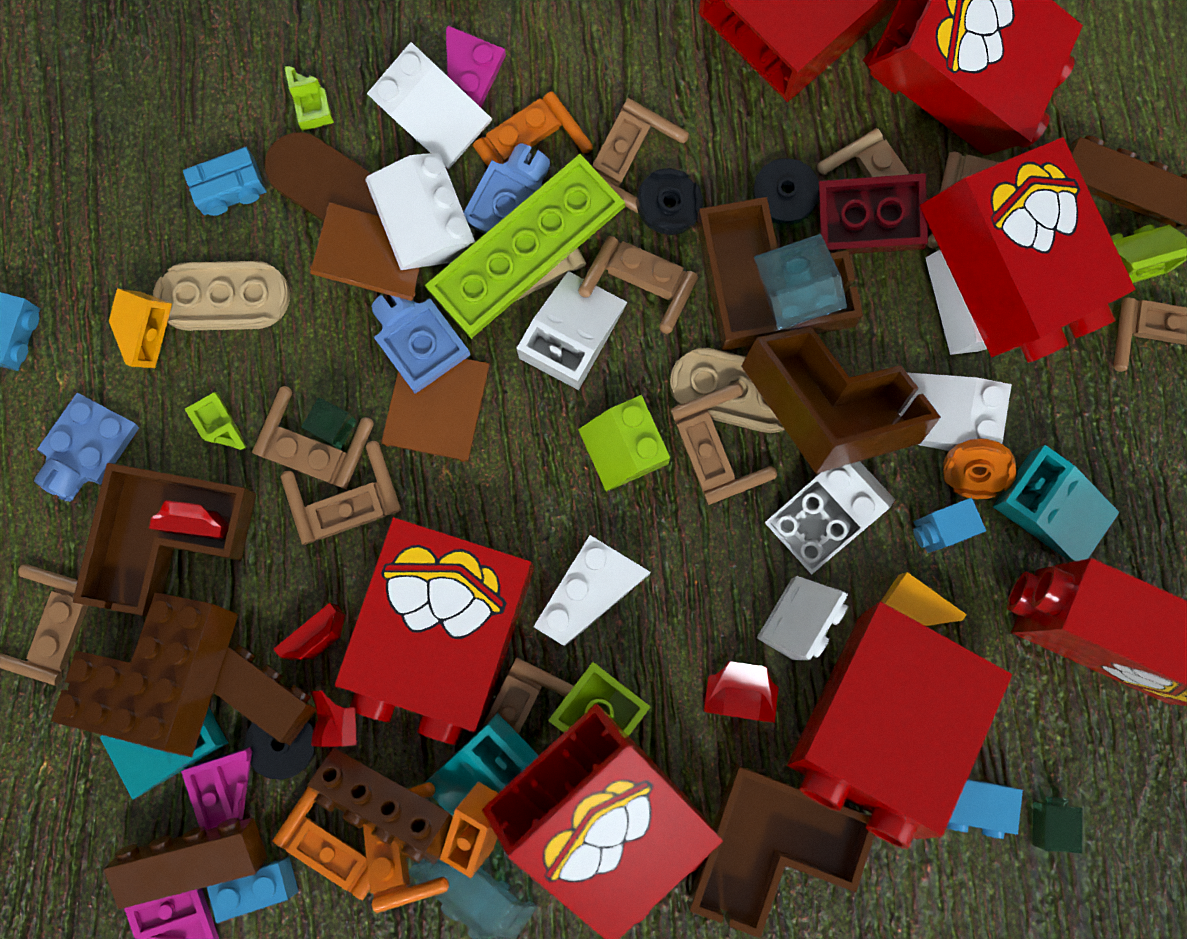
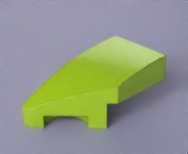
(309, 100)
(215, 422)

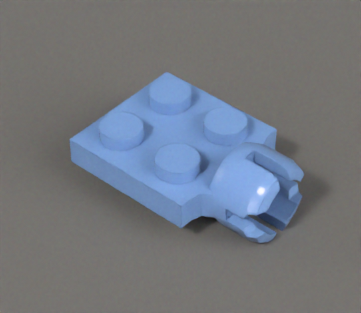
(505, 187)
(417, 340)
(81, 446)

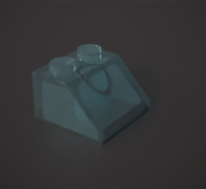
(801, 281)

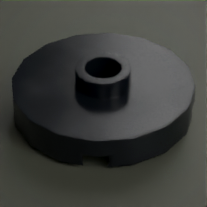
(674, 187)
(791, 206)
(280, 763)

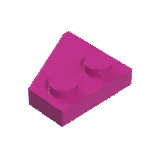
(472, 63)
(219, 787)
(173, 918)

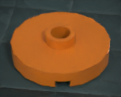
(979, 468)

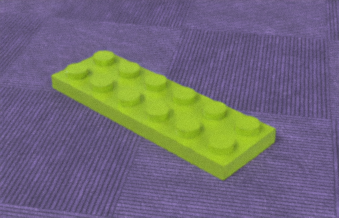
(525, 245)

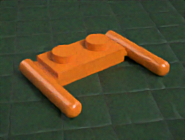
(530, 128)
(323, 849)
(389, 869)

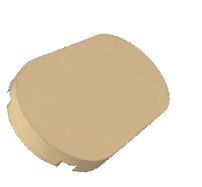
(223, 295)
(710, 370)

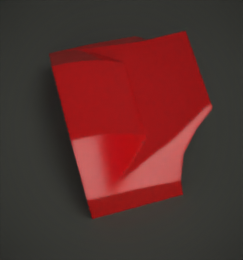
(189, 520)
(313, 635)
(742, 692)
(335, 723)

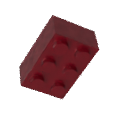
(873, 214)

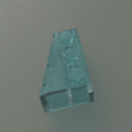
(477, 901)

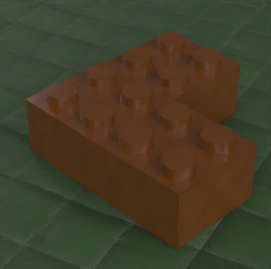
(729, 241)
(829, 413)
(130, 561)
(166, 686)
(764, 830)

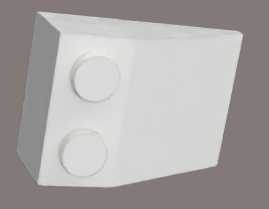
(429, 105)
(967, 408)

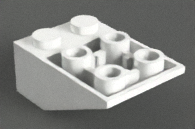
(570, 331)
(829, 513)
(803, 618)

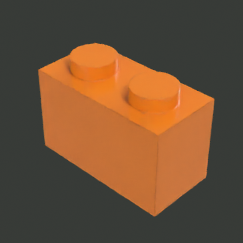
(470, 834)

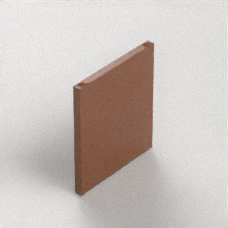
(358, 253)
(441, 415)

